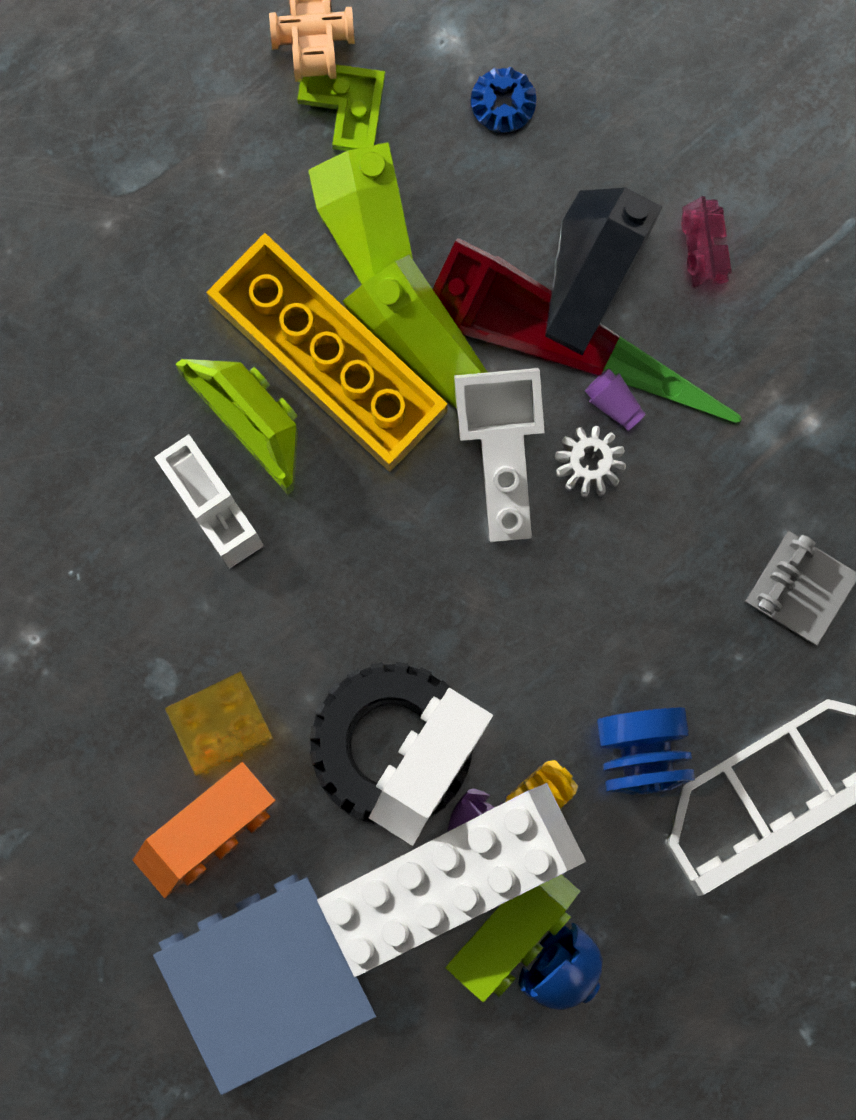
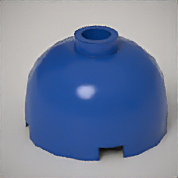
(565, 970)

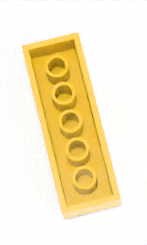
(327, 352)

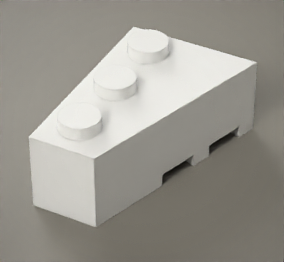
(428, 764)

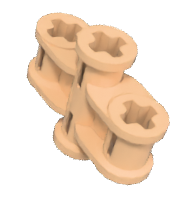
(312, 34)

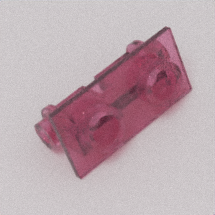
(703, 223)

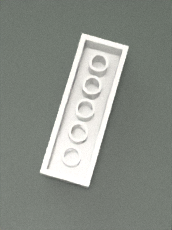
(451, 879)

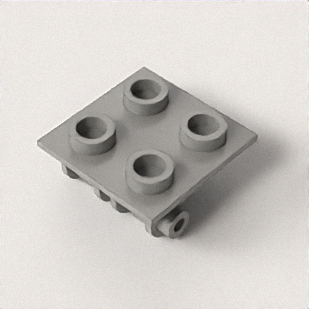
(802, 587)

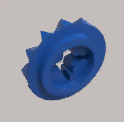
(503, 118)

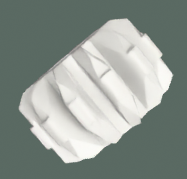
(575, 456)

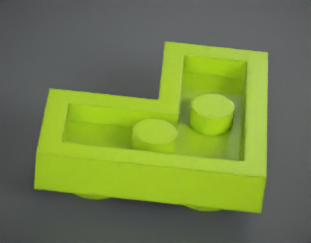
(355, 96)

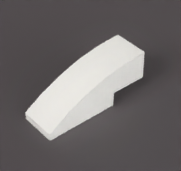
(209, 501)

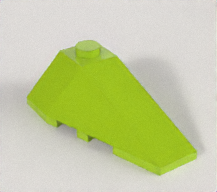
(362, 208)
(414, 326)

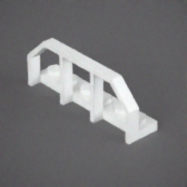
(785, 829)

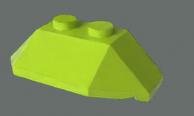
(249, 413)

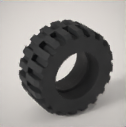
(343, 710)

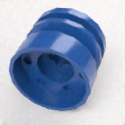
(645, 750)

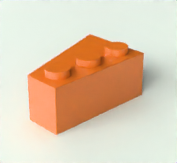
(204, 830)

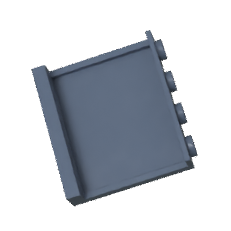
(262, 984)

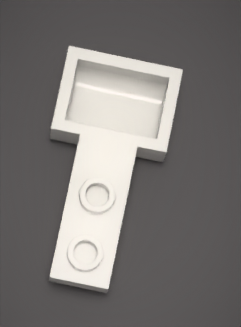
(500, 412)

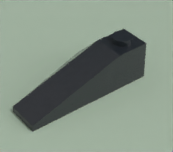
(594, 256)

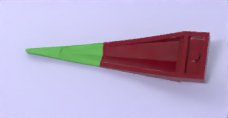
(511, 309)

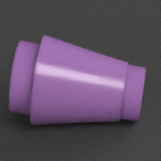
(615, 399)

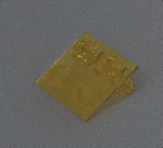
(218, 723)

